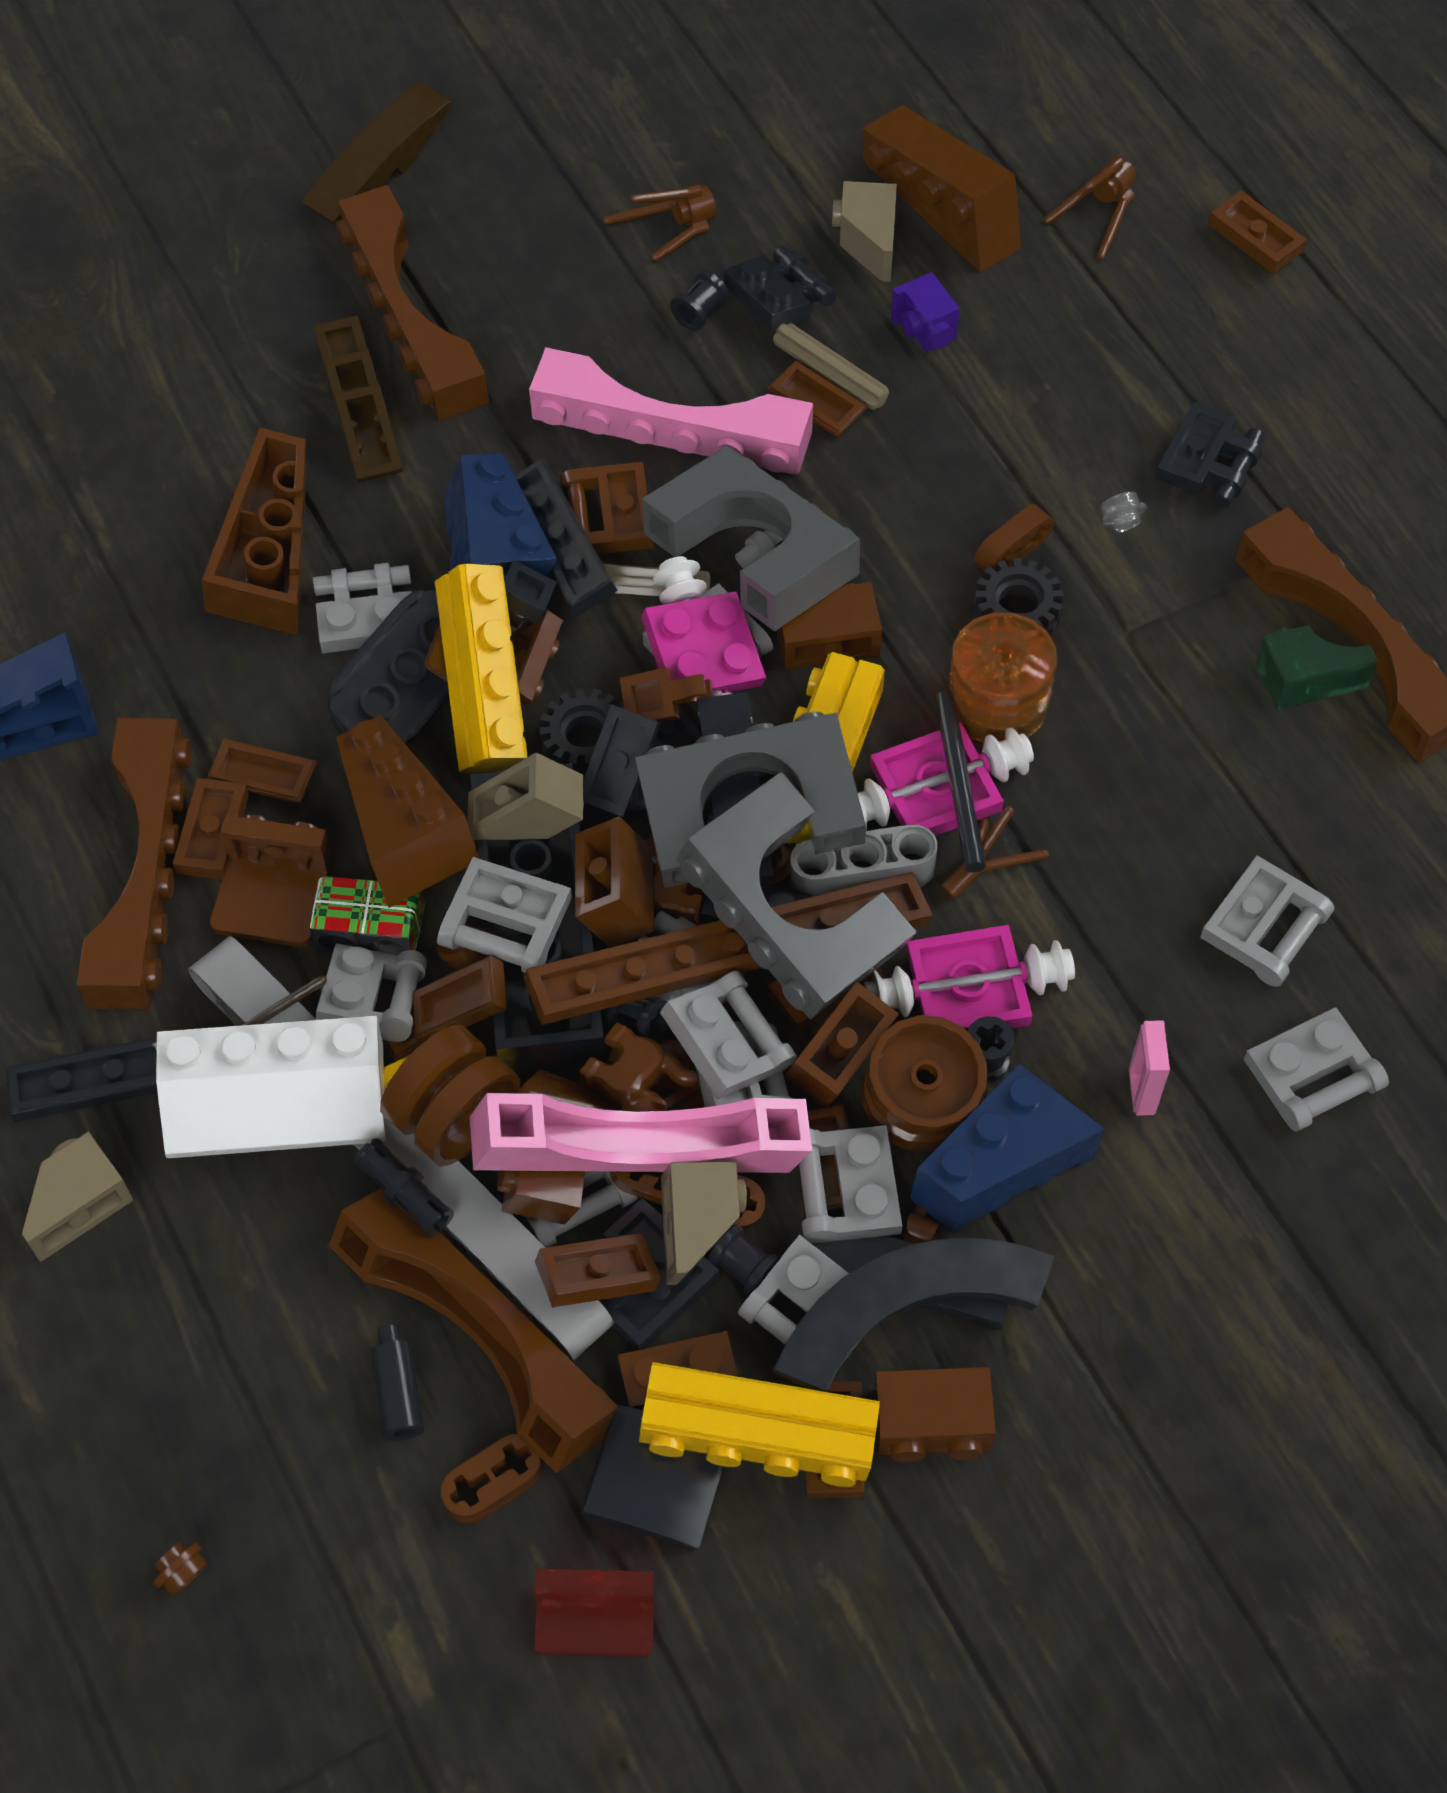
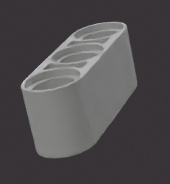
(882, 849)

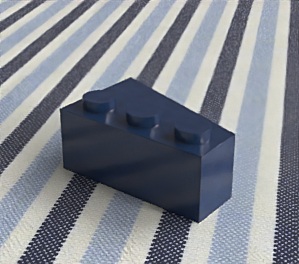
(492, 517)
(43, 700)
(1003, 1148)

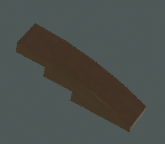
(379, 149)
(358, 399)

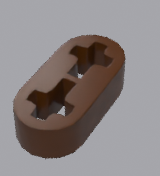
(1015, 538)
(498, 1490)

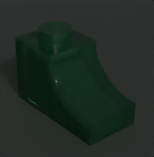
(1306, 668)

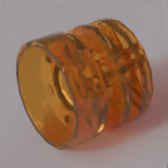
(1002, 675)

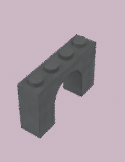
(735, 492)
(805, 751)
(808, 963)

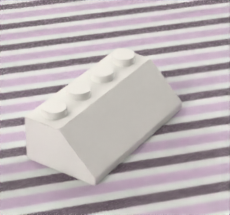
(270, 1086)

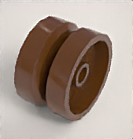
(923, 1081)
(441, 1089)

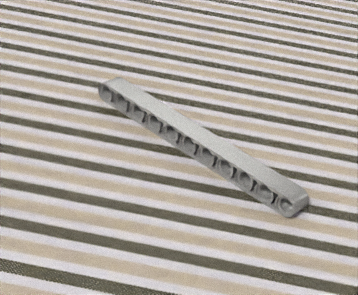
(479, 1228)

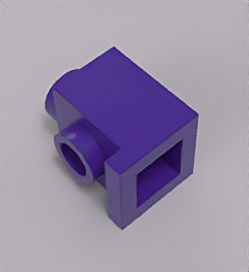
(925, 312)

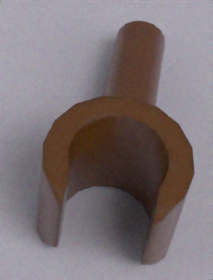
(920, 1228)

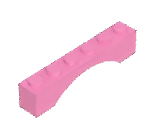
(579, 395)
(553, 1135)

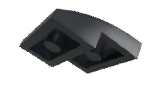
(647, 1490)

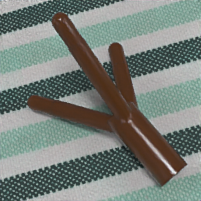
(961, 879)

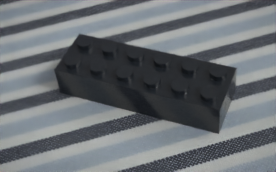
(518, 1031)

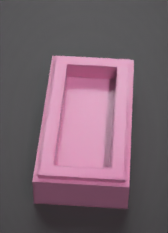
(1149, 1068)

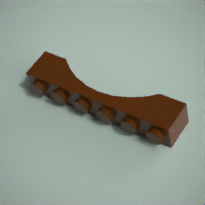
(443, 363)
(1295, 565)
(121, 952)
(552, 1399)

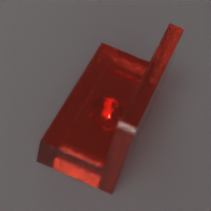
(594, 1612)

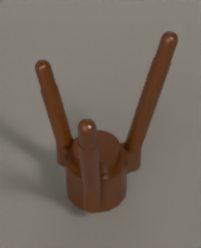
(1108, 185)
(689, 206)

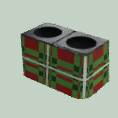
(358, 916)

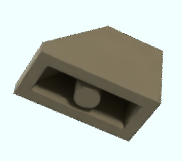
(867, 224)
(526, 801)
(72, 1195)
(698, 1209)

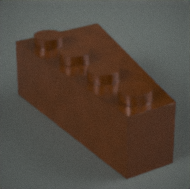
(947, 184)
(260, 544)
(405, 816)

